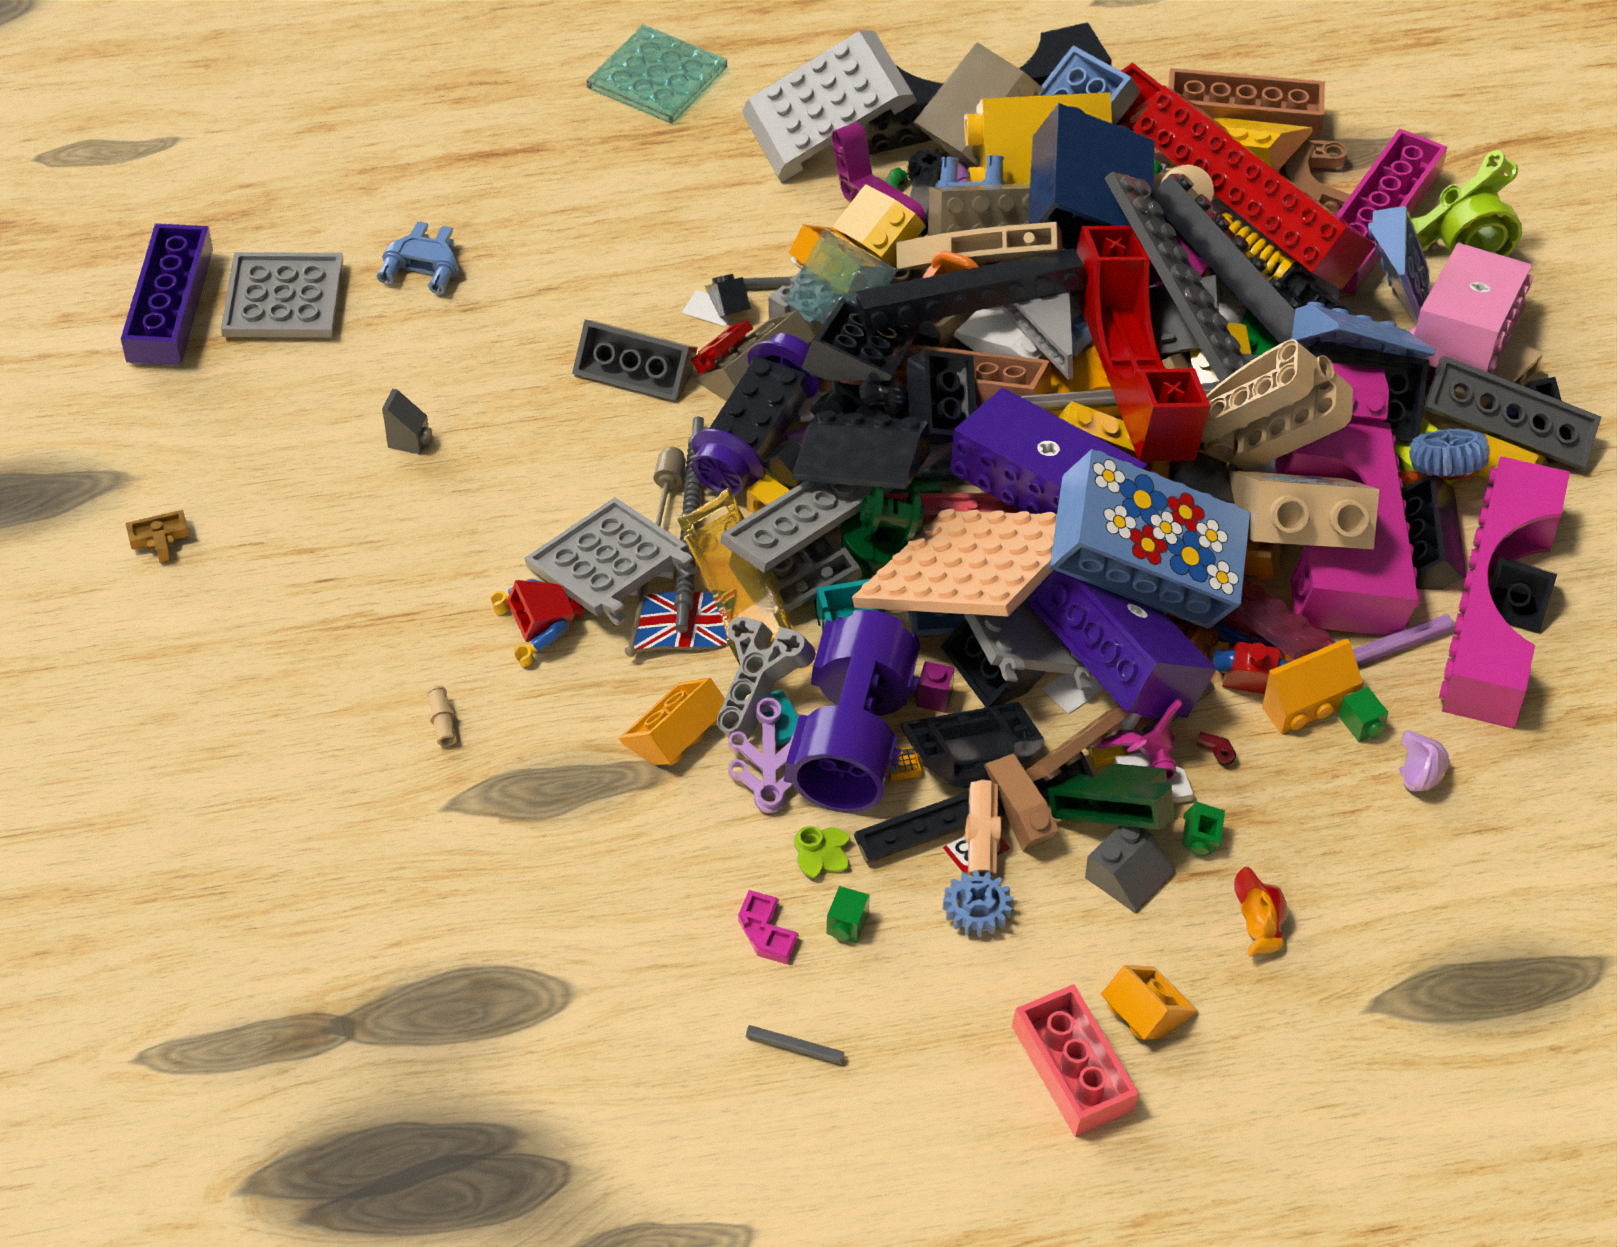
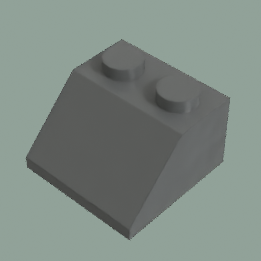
(1129, 866)

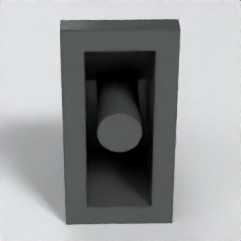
(405, 424)

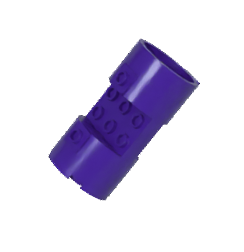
(845, 749)

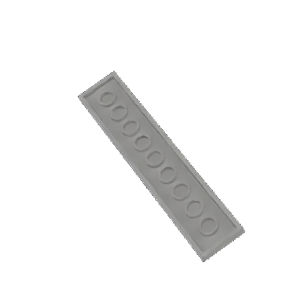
(801, 518)

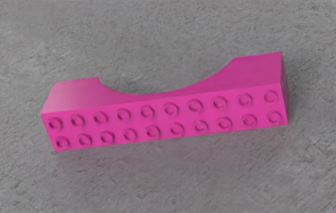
(1489, 656)

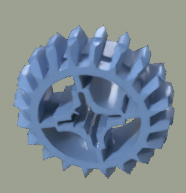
(1449, 452)

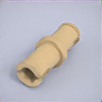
(441, 716)

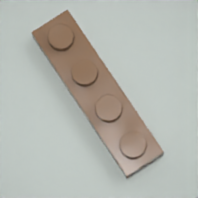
(1070, 750)

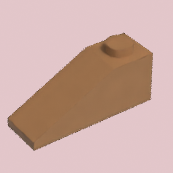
(1022, 802)

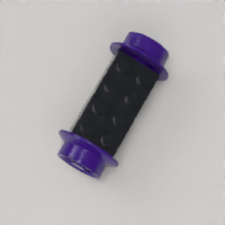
(754, 415)

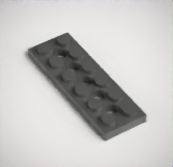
(1528, 403)

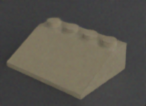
(976, 77)

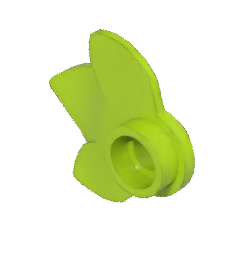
(823, 853)

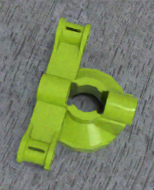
(1474, 212)

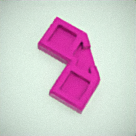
(766, 939)

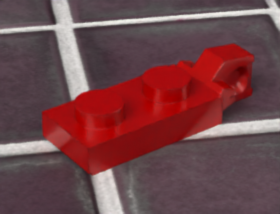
(720, 345)

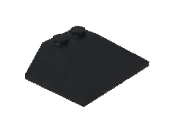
(963, 742)

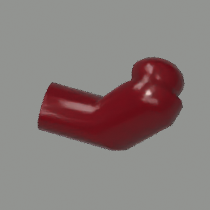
(1219, 746)

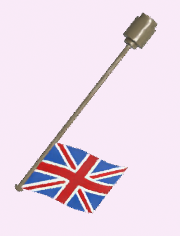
(655, 613)

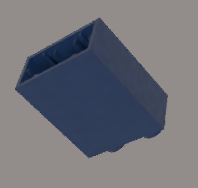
(1069, 168)

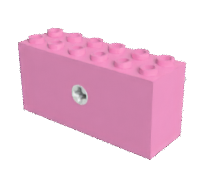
(1474, 307)

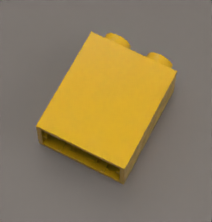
(1008, 125)

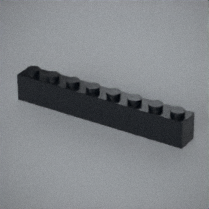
(1228, 255)
(970, 290)

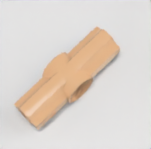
(983, 828)

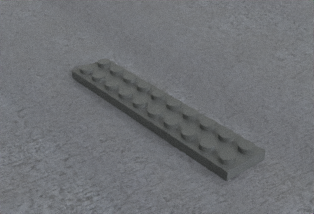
(1177, 274)

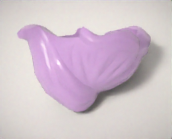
(1425, 762)

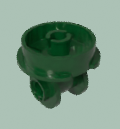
(881, 528)

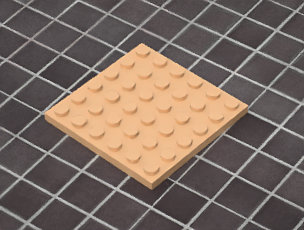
(966, 565)

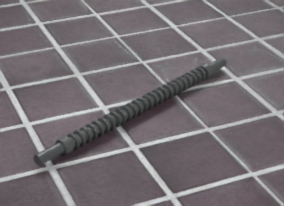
(691, 502)

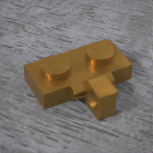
(158, 532)

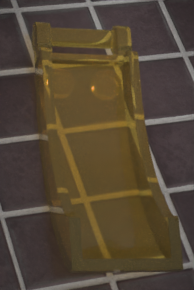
(734, 582)

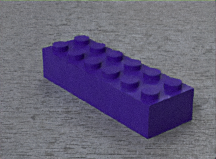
(167, 294)

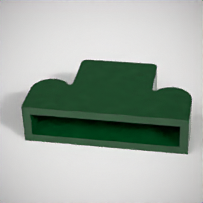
(1116, 797)

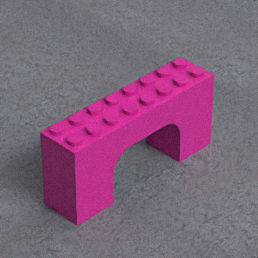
(1355, 586)

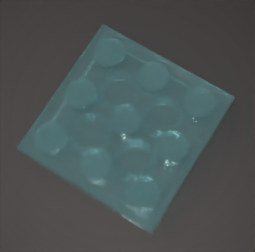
(835, 272)

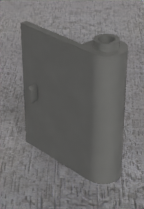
(1169, 326)

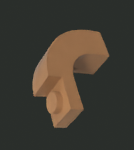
(1297, 171)

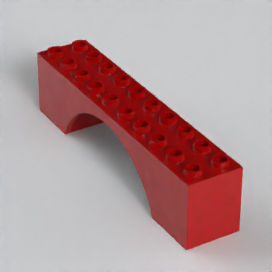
(1255, 189)
(1158, 405)

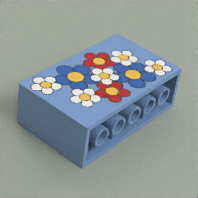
(1150, 539)

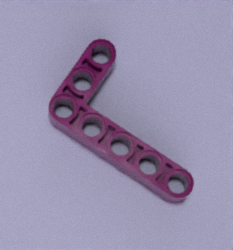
(856, 171)

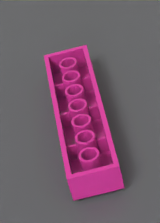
(1394, 180)

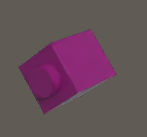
(935, 686)

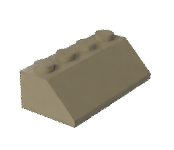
(730, 369)

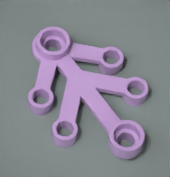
(766, 762)

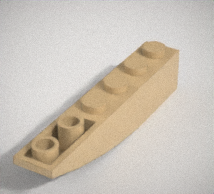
(982, 244)

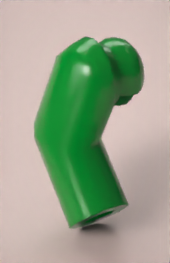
(896, 177)

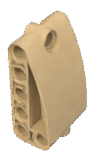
(1275, 406)

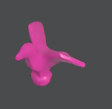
(1155, 744)

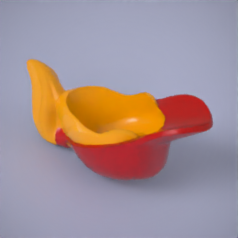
(1263, 910)

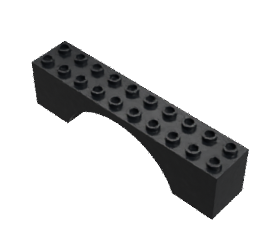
(898, 130)

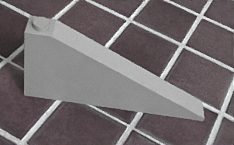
(1047, 326)

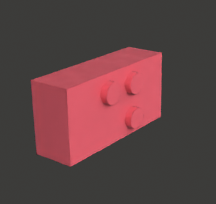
(1074, 1060)

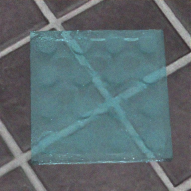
(657, 73)

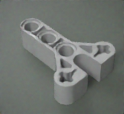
(786, 654)

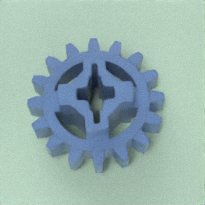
(977, 903)

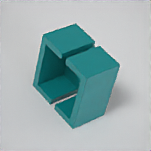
(837, 601)

